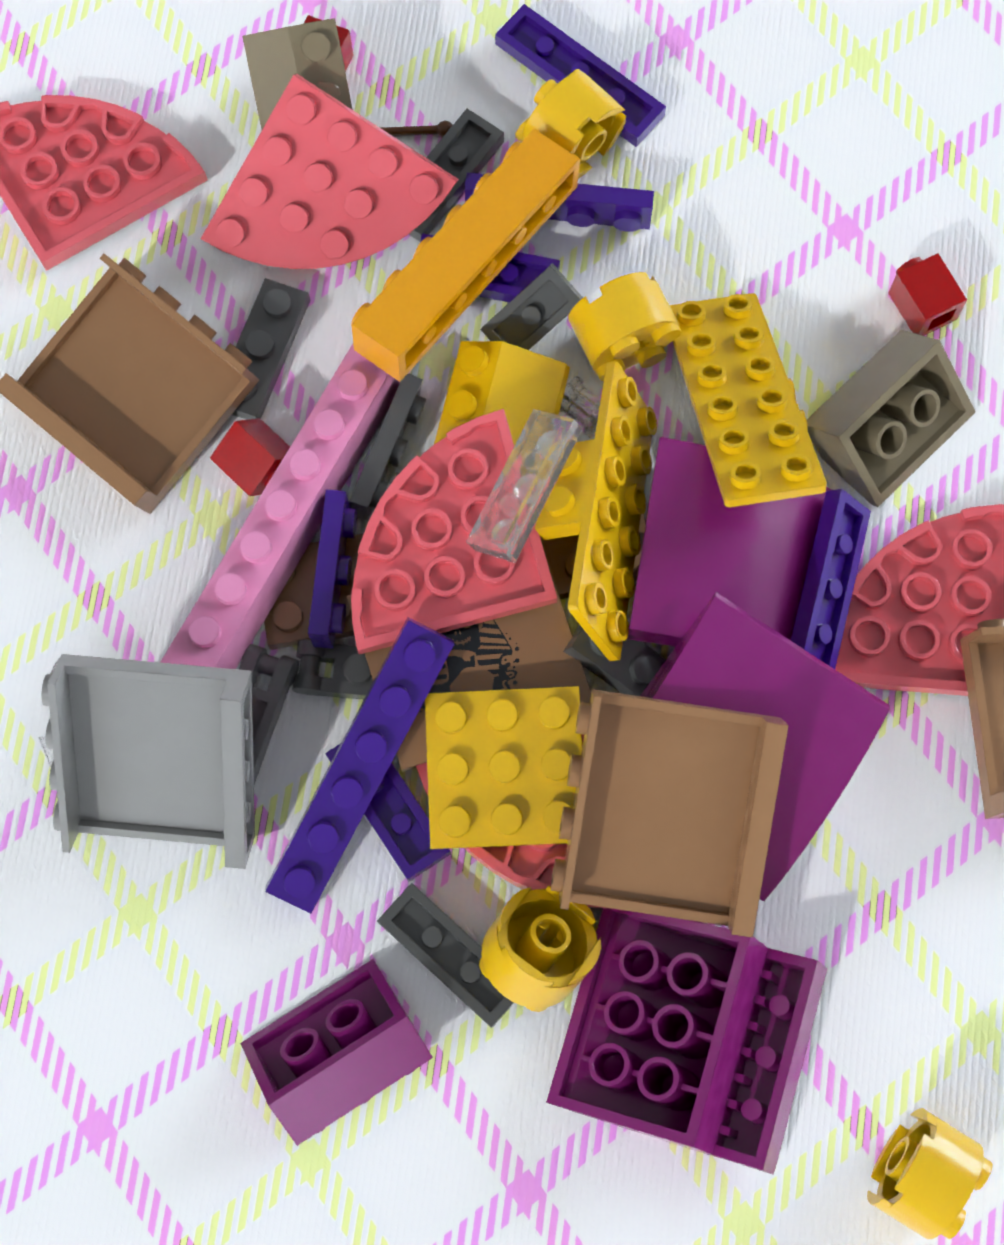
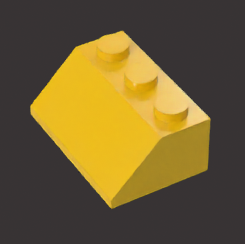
(500, 377)

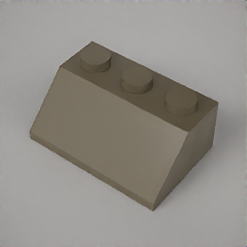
(299, 49)
(891, 415)

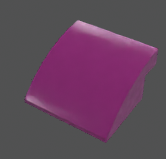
(701, 547)
(750, 668)
(689, 1036)

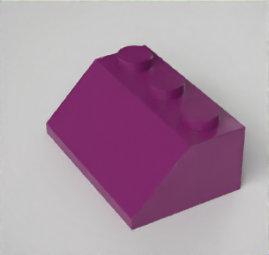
(334, 1052)

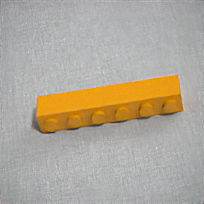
(464, 254)

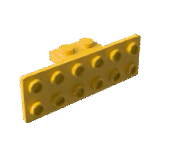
(745, 402)
(603, 503)

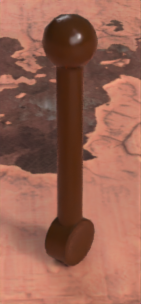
(440, 129)

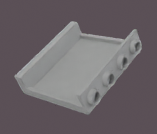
(152, 752)

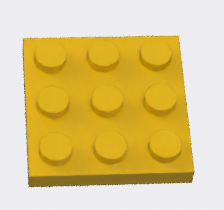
(500, 765)

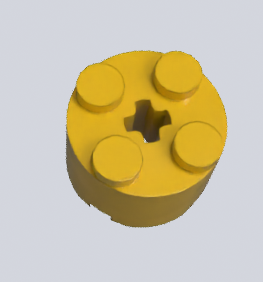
(576, 117)
(625, 323)
(538, 950)
(929, 1176)

